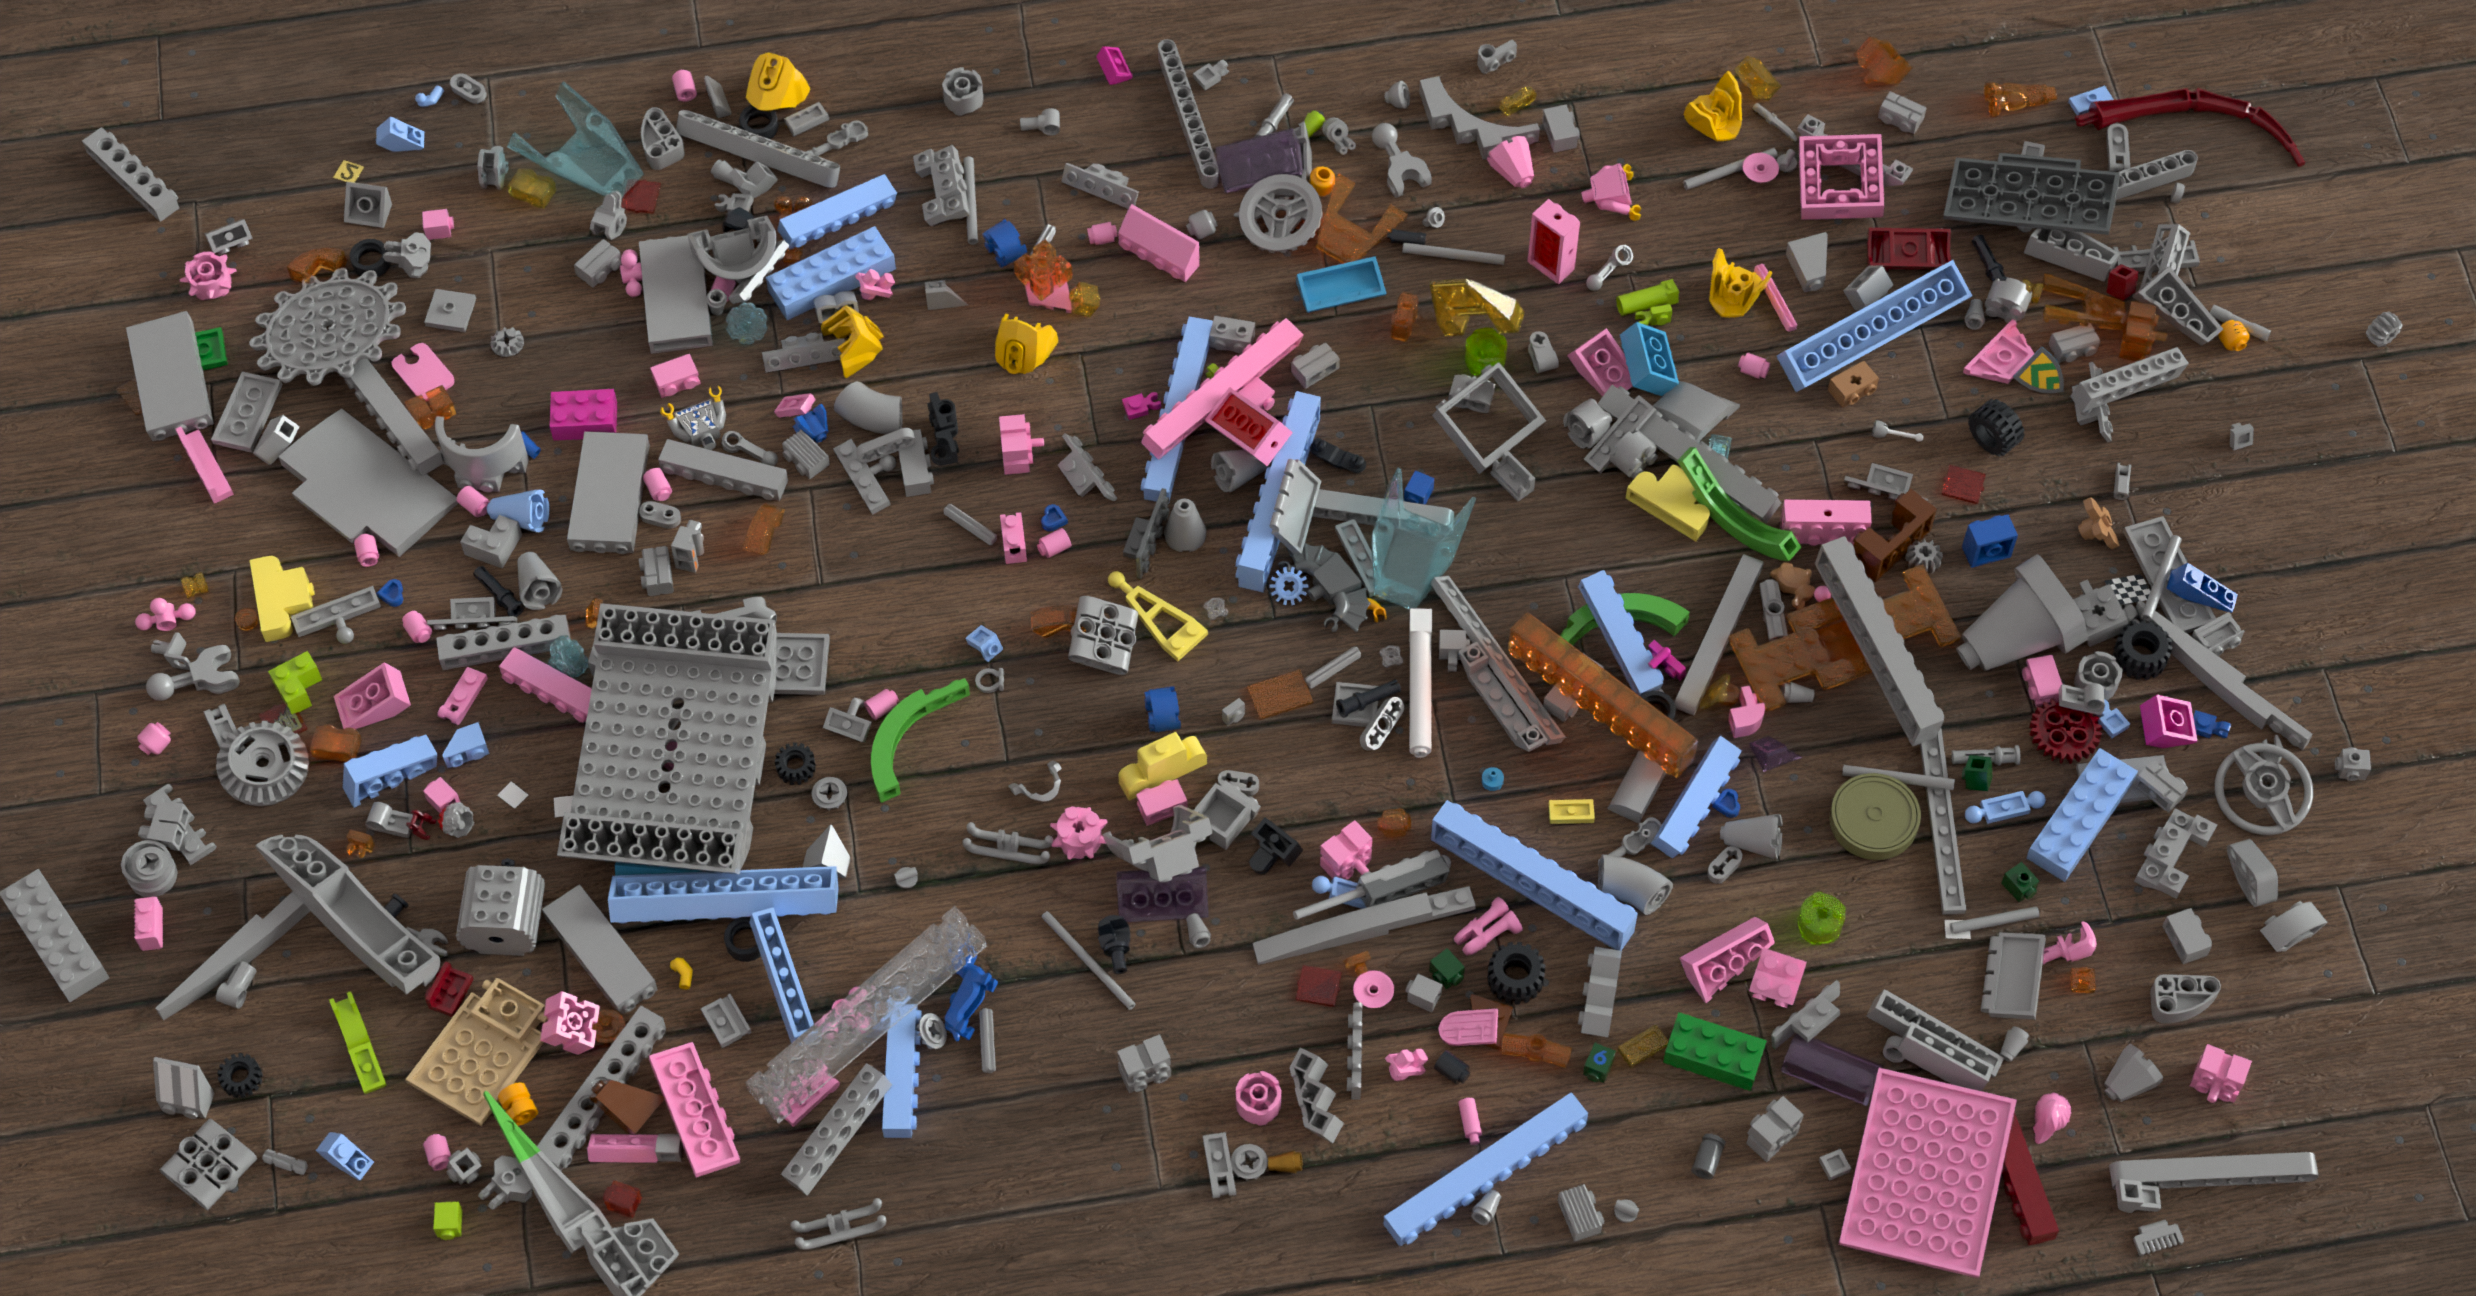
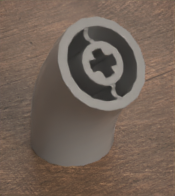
(869, 408)
(1633, 883)

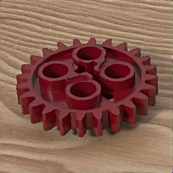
(2065, 731)

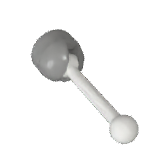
(1881, 429)

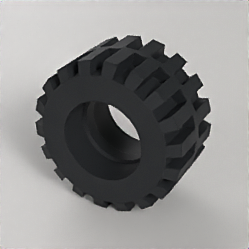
(1996, 427)
(2147, 636)
(1520, 957)

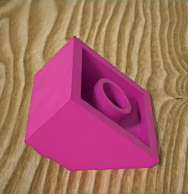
(2168, 722)

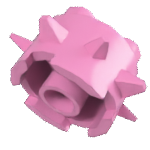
(208, 276)
(1079, 832)

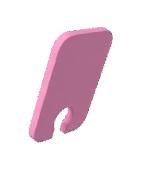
(425, 374)

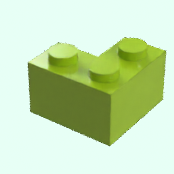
(292, 680)

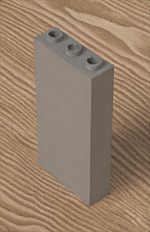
(674, 295)
(169, 376)
(608, 492)

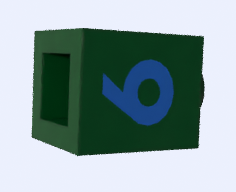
(1599, 1063)

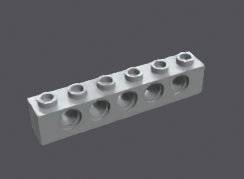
(131, 174)
(2129, 379)
(495, 649)
(836, 1129)

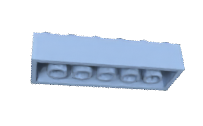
(829, 272)
(2082, 814)

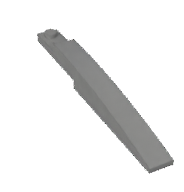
(2228, 682)
(1363, 924)
(243, 946)

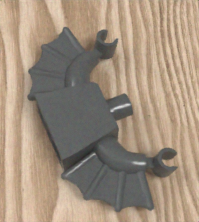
(1334, 582)

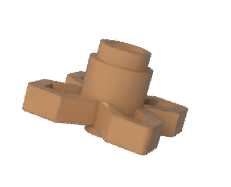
(2098, 524)

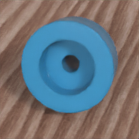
(1492, 779)

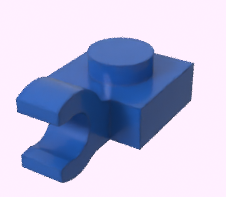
(2206, 725)

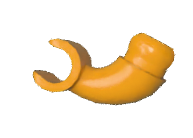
(1377, 609)

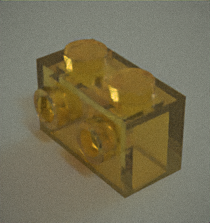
(1757, 78)

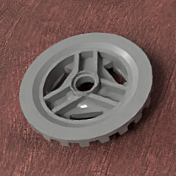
(1261, 202)
(281, 777)

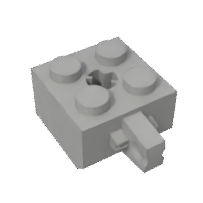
(2103, 603)

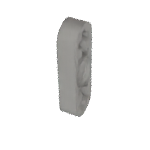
(894, 442)
(1373, 727)

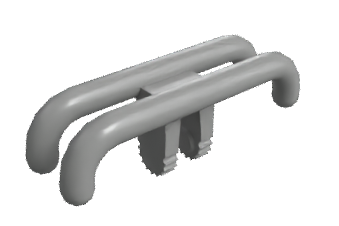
(1007, 845)
(839, 1226)

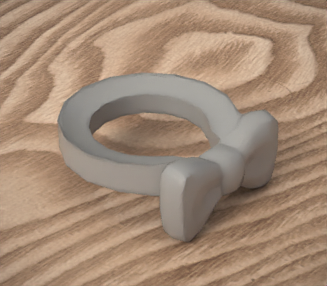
(999, 685)

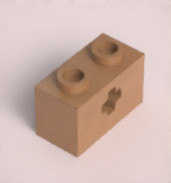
(1853, 384)

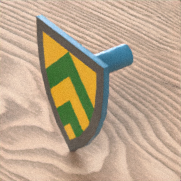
(2041, 373)

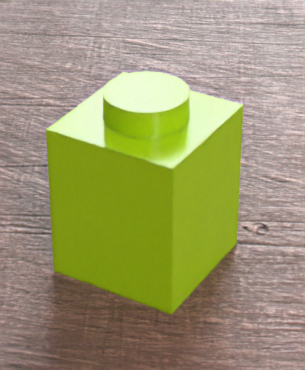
(448, 1220)

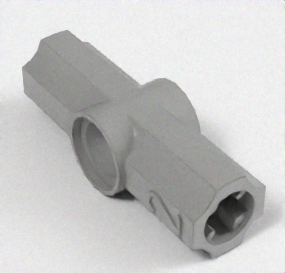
(1772, 602)

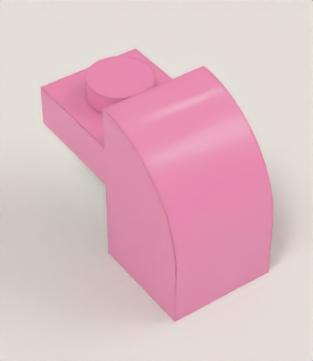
(1747, 718)

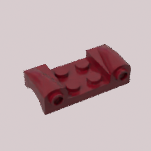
(1908, 248)

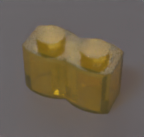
(532, 188)

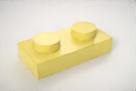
(1571, 811)

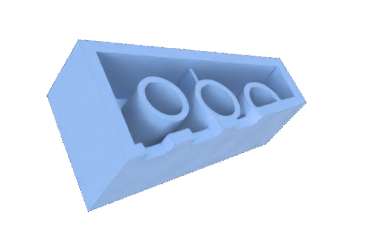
(387, 768)

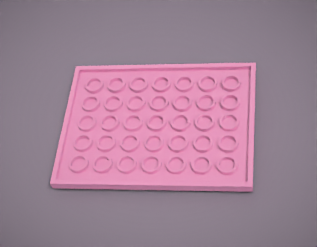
(1928, 1172)

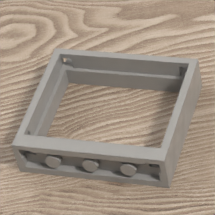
(1516, 396)

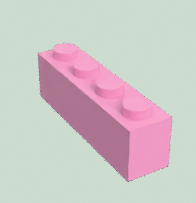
(1725, 956)

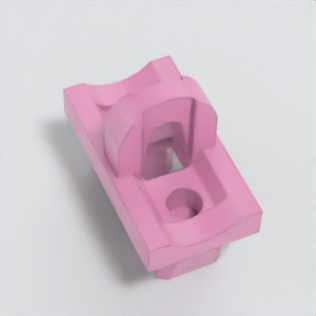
(871, 278)
(1406, 1064)

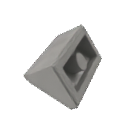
(717, 97)

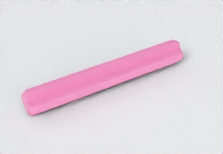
(1776, 300)

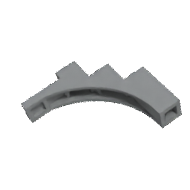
(1467, 128)

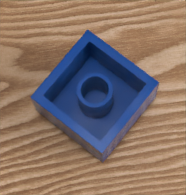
(1989, 540)

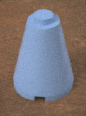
(526, 507)

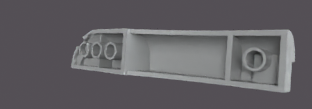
(350, 911)

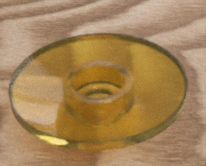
(1716, 692)

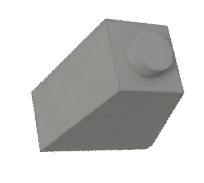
(1809, 260)

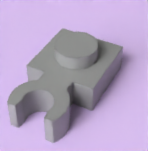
(737, 200)

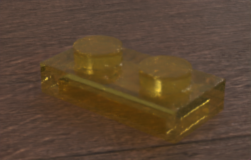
(1643, 1046)

